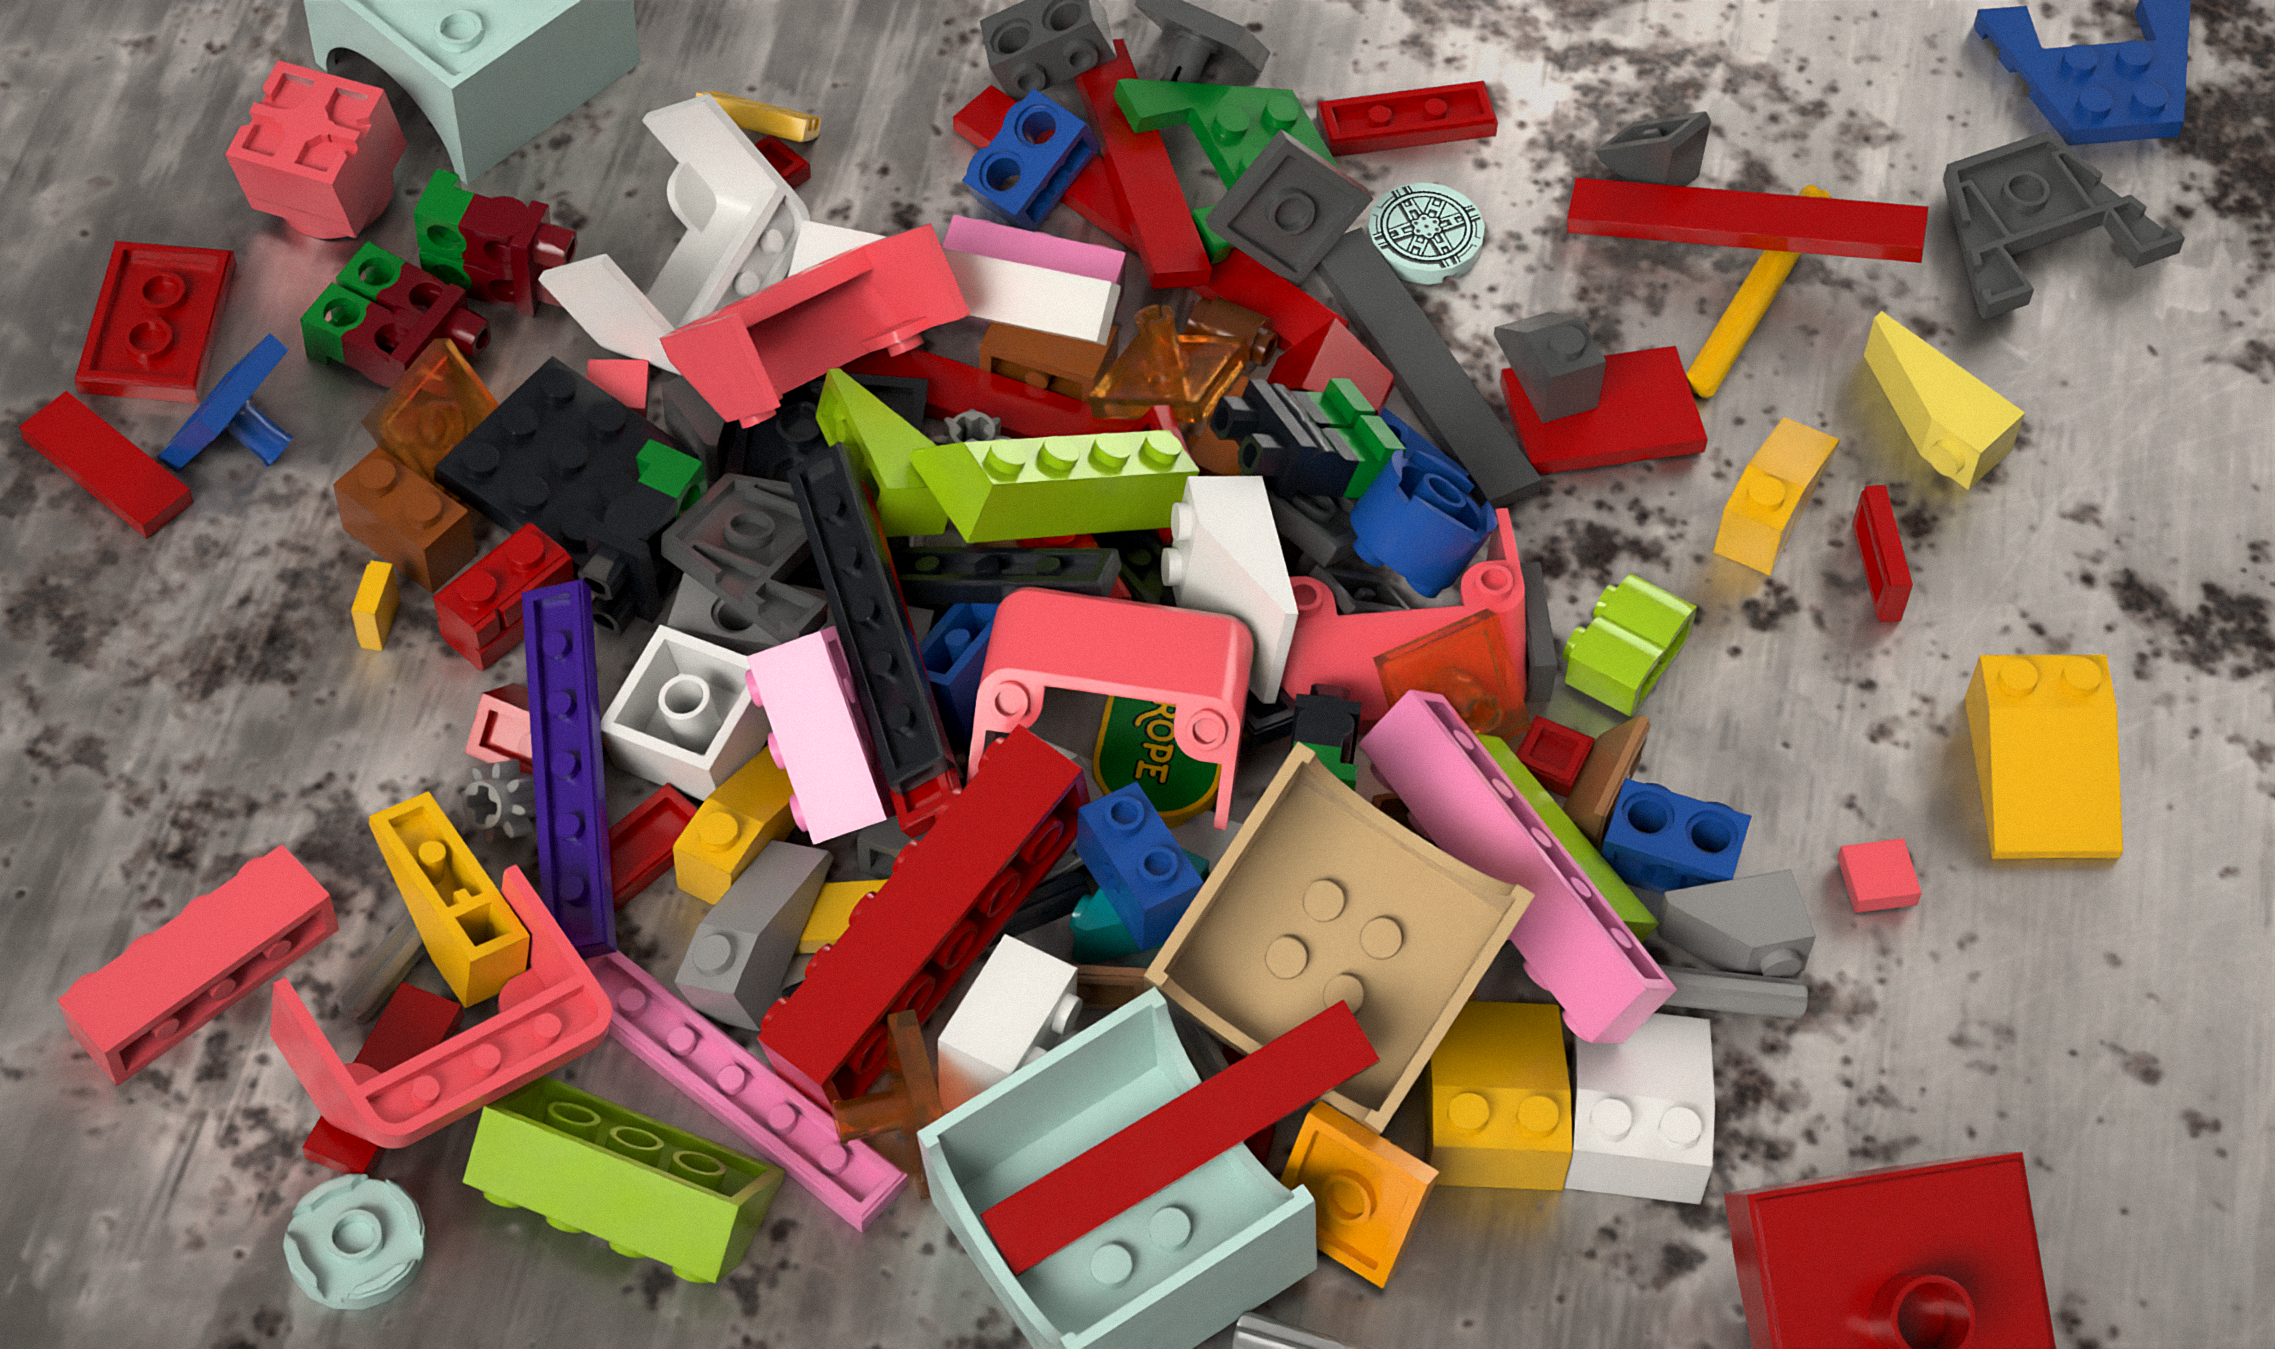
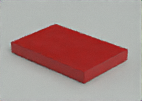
(156, 322)
(1640, 416)

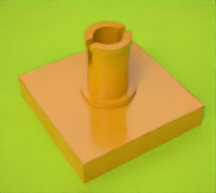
(1362, 1191)

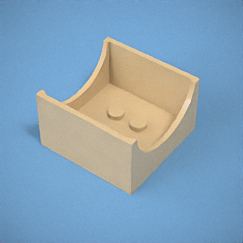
(1329, 907)

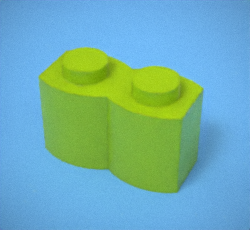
(1628, 643)

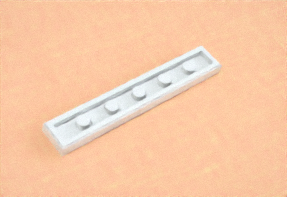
(994, 287)

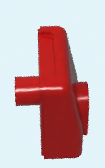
(1894, 1258)

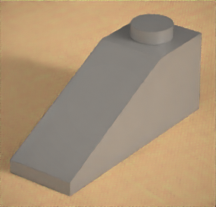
(752, 935)

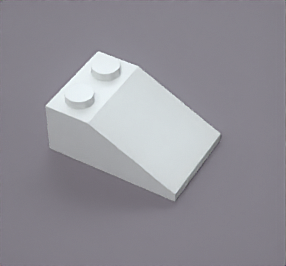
(1233, 565)
(1644, 1112)

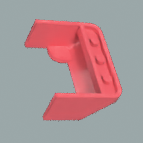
(817, 322)
(1342, 647)
(1121, 651)
(541, 1024)

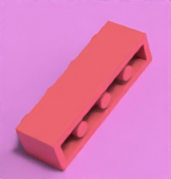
(198, 964)

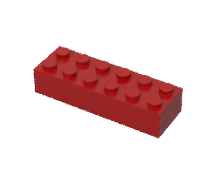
(927, 919)

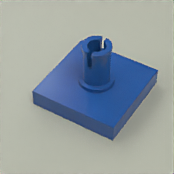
(231, 409)

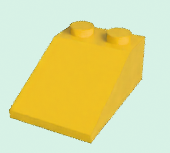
(2047, 755)
(1500, 1099)

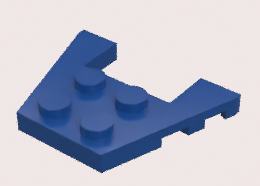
(2101, 89)

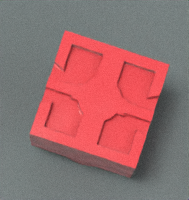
(318, 152)

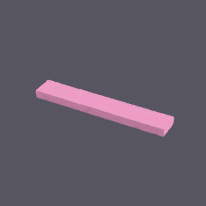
(745, 1094)

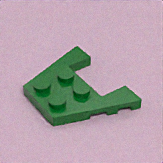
(1229, 124)

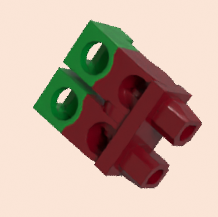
(490, 244)
(388, 317)

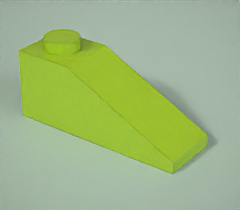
(881, 453)

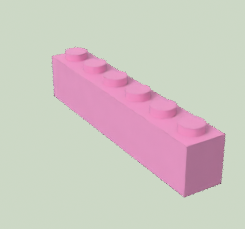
(1480, 817)

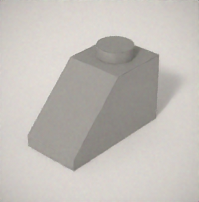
(1741, 924)

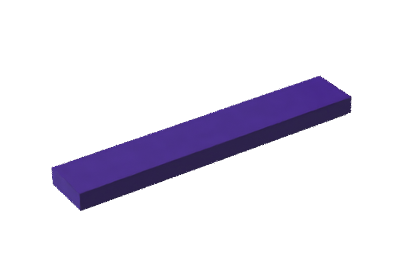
(569, 765)

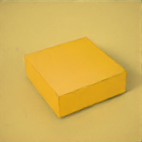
(375, 605)

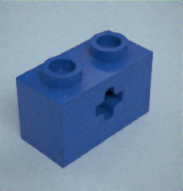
(1136, 863)

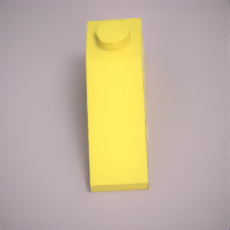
(1944, 409)

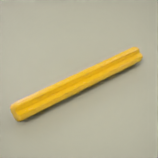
(1743, 315)

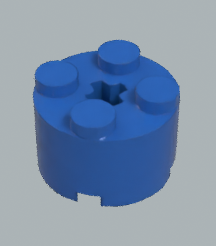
(1421, 522)

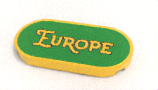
(1141, 746)

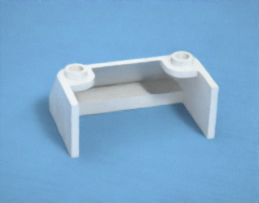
(736, 239)

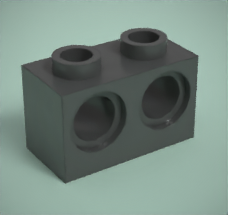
(1046, 43)

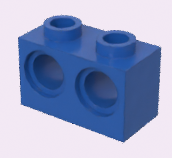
(1043, 168)
(1670, 854)

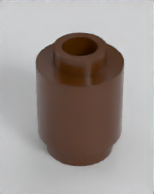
(1230, 319)

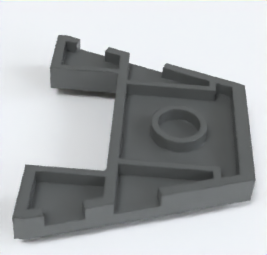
(2031, 197)
(744, 546)

